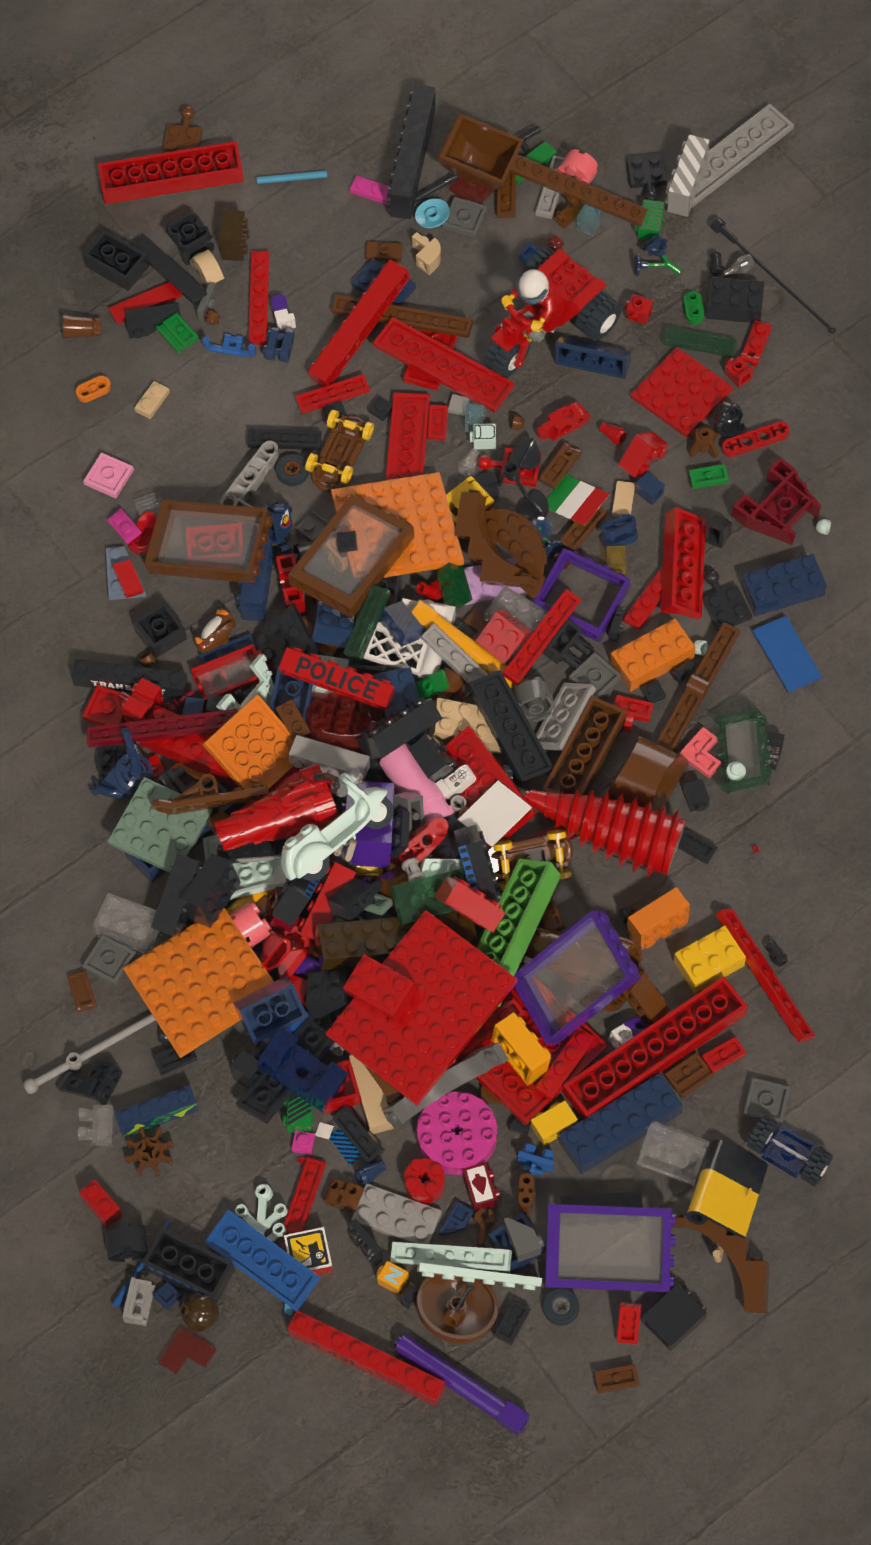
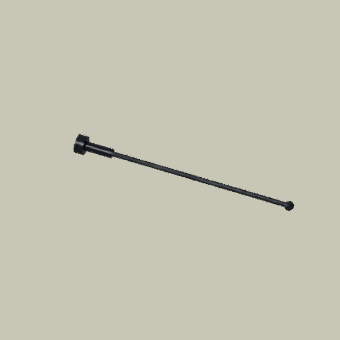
(719, 226)

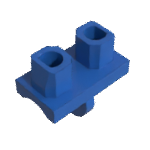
(536, 1164)

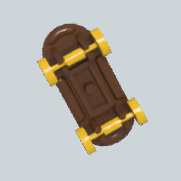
(339, 452)
(551, 848)

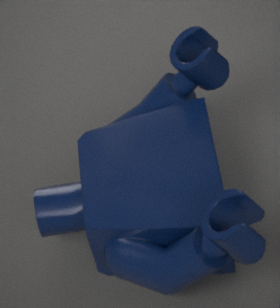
(111, 787)

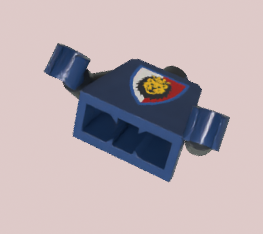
(281, 524)

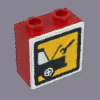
(310, 1249)

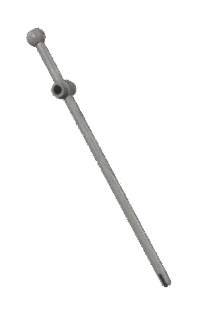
(75, 1060)

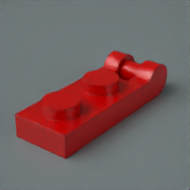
(756, 343)

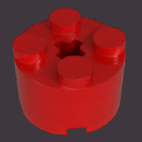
(423, 1170)

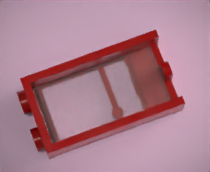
(227, 673)

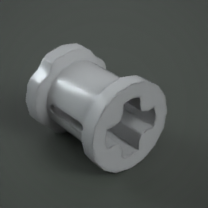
(412, 869)

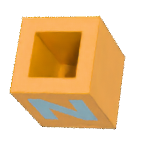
(392, 1277)

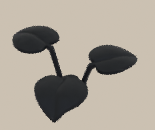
(526, 457)

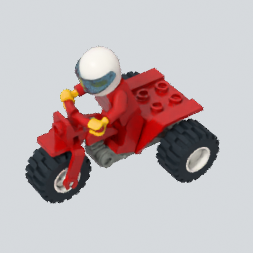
(554, 294)

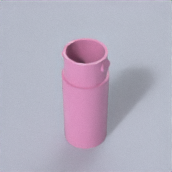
(408, 776)

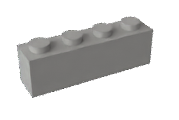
(328, 757)

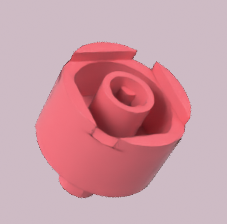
(579, 166)
(250, 924)

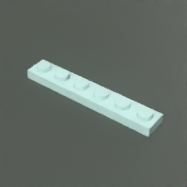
(451, 1256)
(470, 1275)

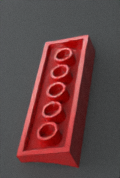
(683, 564)

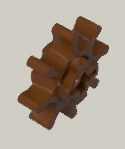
(157, 1149)

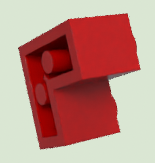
(641, 452)

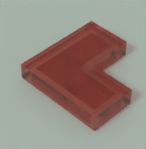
(469, 191)
(185, 1347)

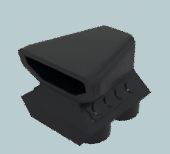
(190, 236)

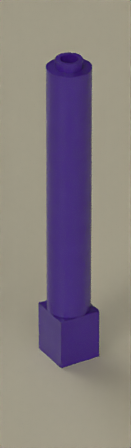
(506, 1413)

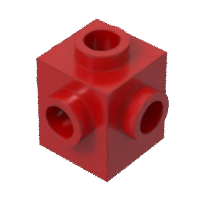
(638, 309)

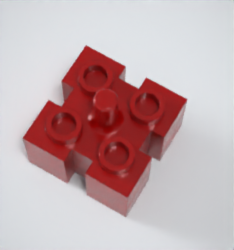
(142, 701)

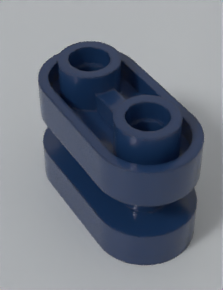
(271, 349)
(620, 531)

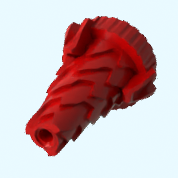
(281, 812)

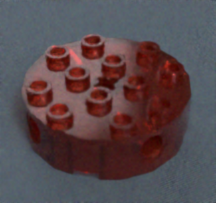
(340, 720)

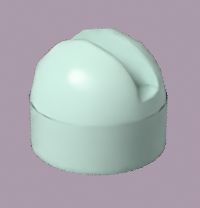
(823, 526)
(701, 647)

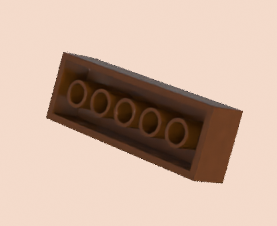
(586, 748)

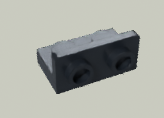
(108, 1076)

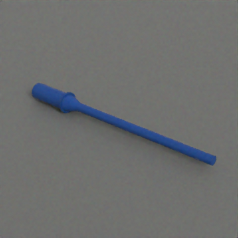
(124, 1291)

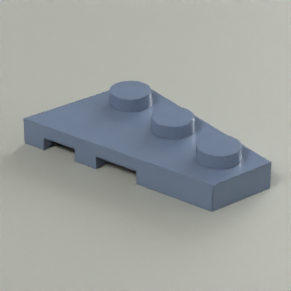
(116, 555)

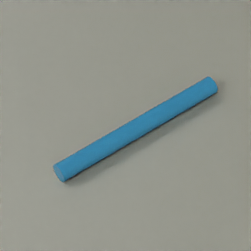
(292, 177)

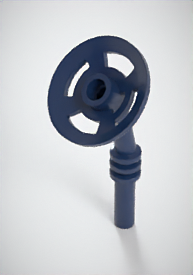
(132, 768)

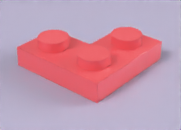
(697, 753)

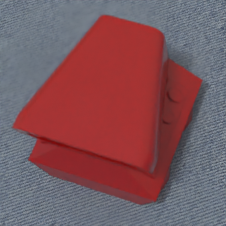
(283, 953)

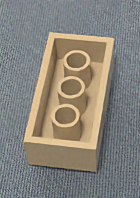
(458, 717)

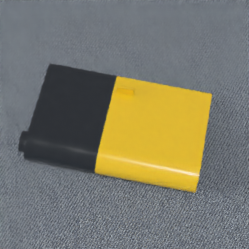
(727, 1188)

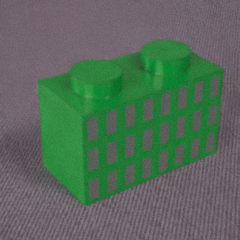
(653, 220)

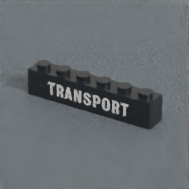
(123, 677)

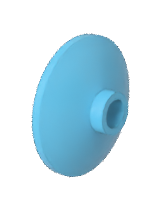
(432, 213)

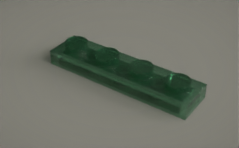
(700, 341)
(367, 622)

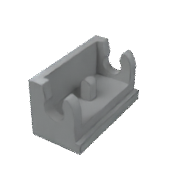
(138, 1302)

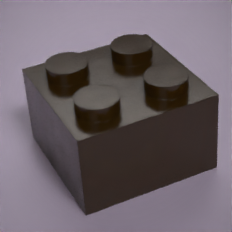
(234, 235)

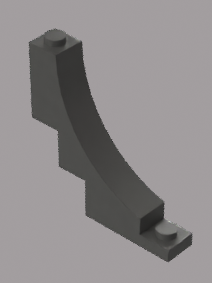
(467, 1068)

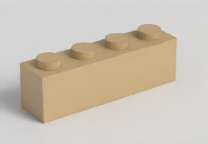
(372, 1098)

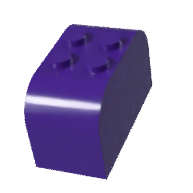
(372, 845)

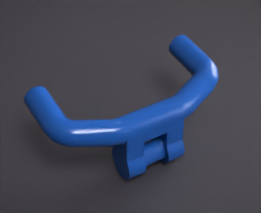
(227, 349)

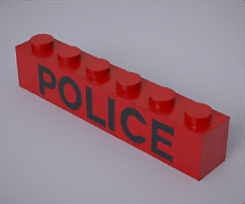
(337, 679)

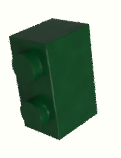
(454, 585)

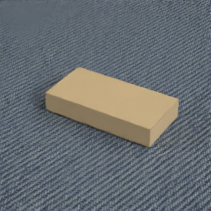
(623, 498)

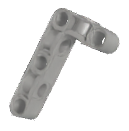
(256, 469)

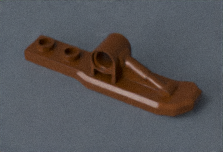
(203, 798)

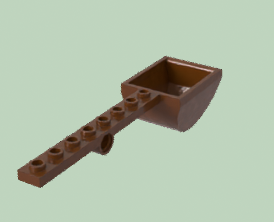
(489, 155)
(654, 768)

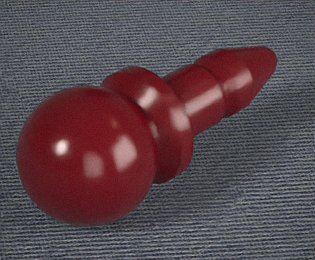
(176, 705)

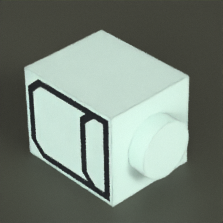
(484, 436)

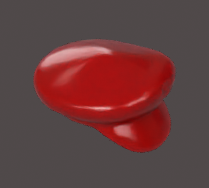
(146, 525)

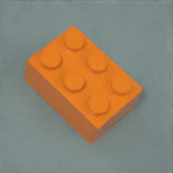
(659, 918)

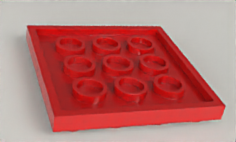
(681, 392)

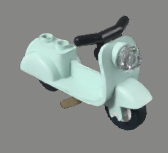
(308, 851)

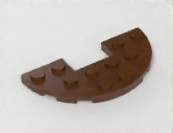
(521, 540)

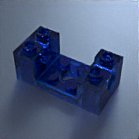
(285, 1057)

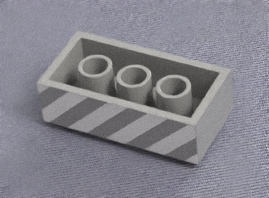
(687, 175)

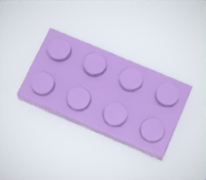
(481, 591)

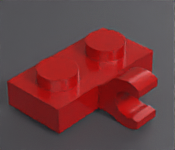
(635, 710)

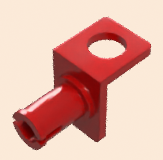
(430, 592)

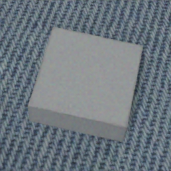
(458, 405)

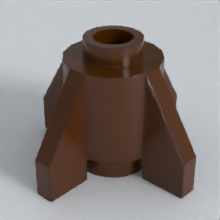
(704, 441)

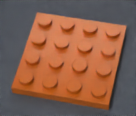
(252, 746)

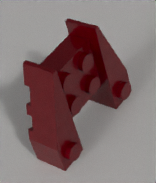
(781, 507)

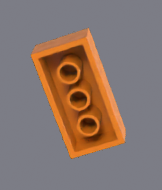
(652, 655)

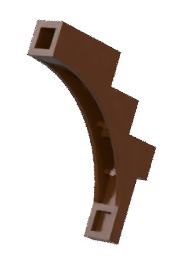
(752, 1274)

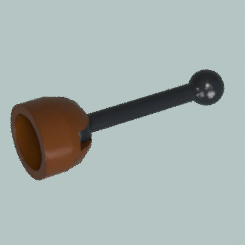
(453, 1315)

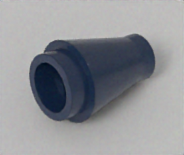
(370, 1171)

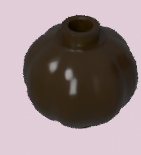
(199, 1311)

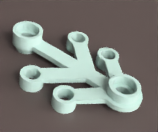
(263, 1224)

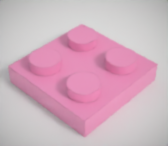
(108, 475)

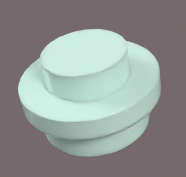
(736, 771)

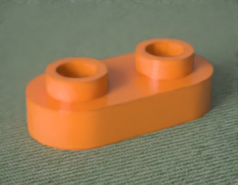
(92, 389)

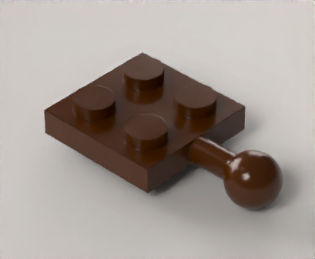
(183, 136)

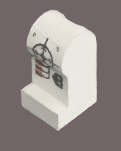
(456, 782)

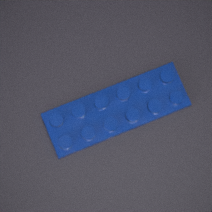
(262, 1260)

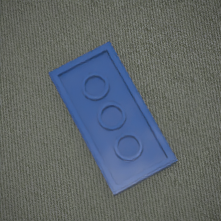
(786, 654)

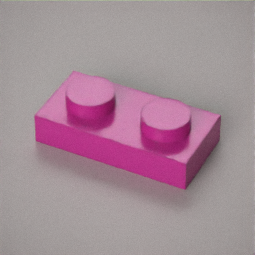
(124, 526)

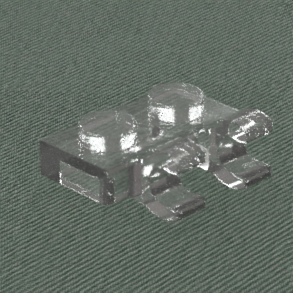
(102, 1126)

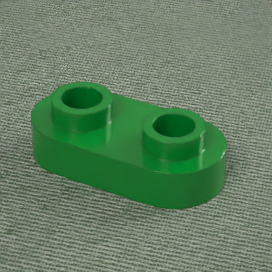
(693, 306)

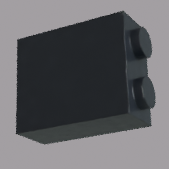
(674, 1316)

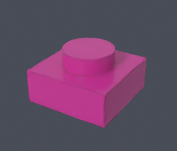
(303, 1142)

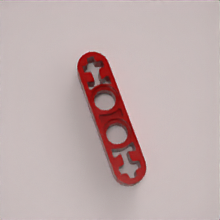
(754, 437)

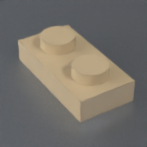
(152, 400)

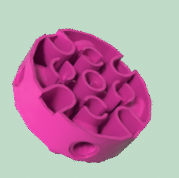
(461, 1114)

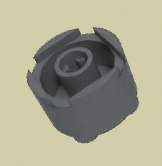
(535, 699)

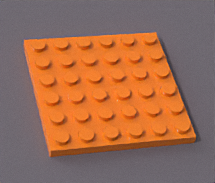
(422, 504)
(196, 980)

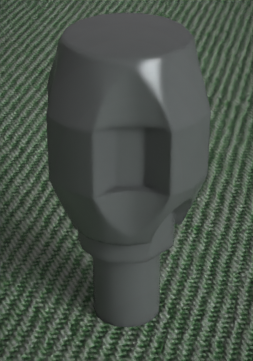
(740, 265)

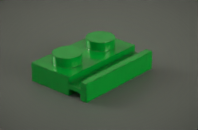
(177, 333)

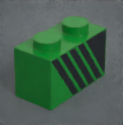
(299, 1115)

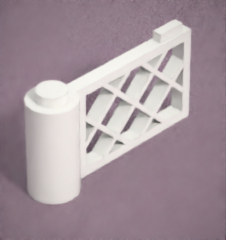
(427, 663)

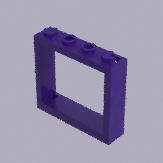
(600, 571)

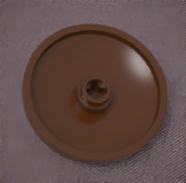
(477, 1311)

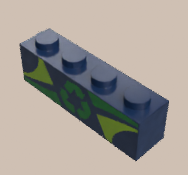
(156, 1111)

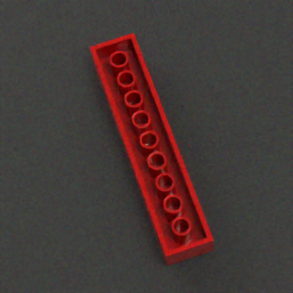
(656, 1048)

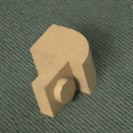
(429, 253)
(207, 267)

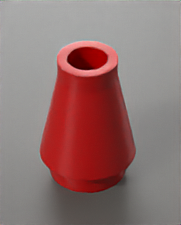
(613, 433)

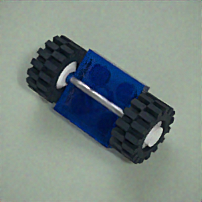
(789, 1151)

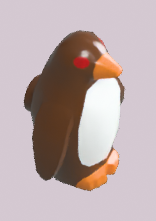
(215, 632)

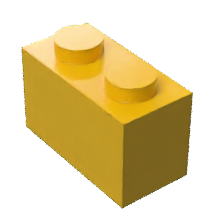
(553, 1122)

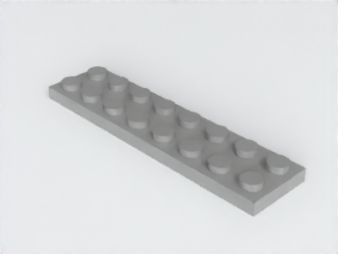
(742, 148)

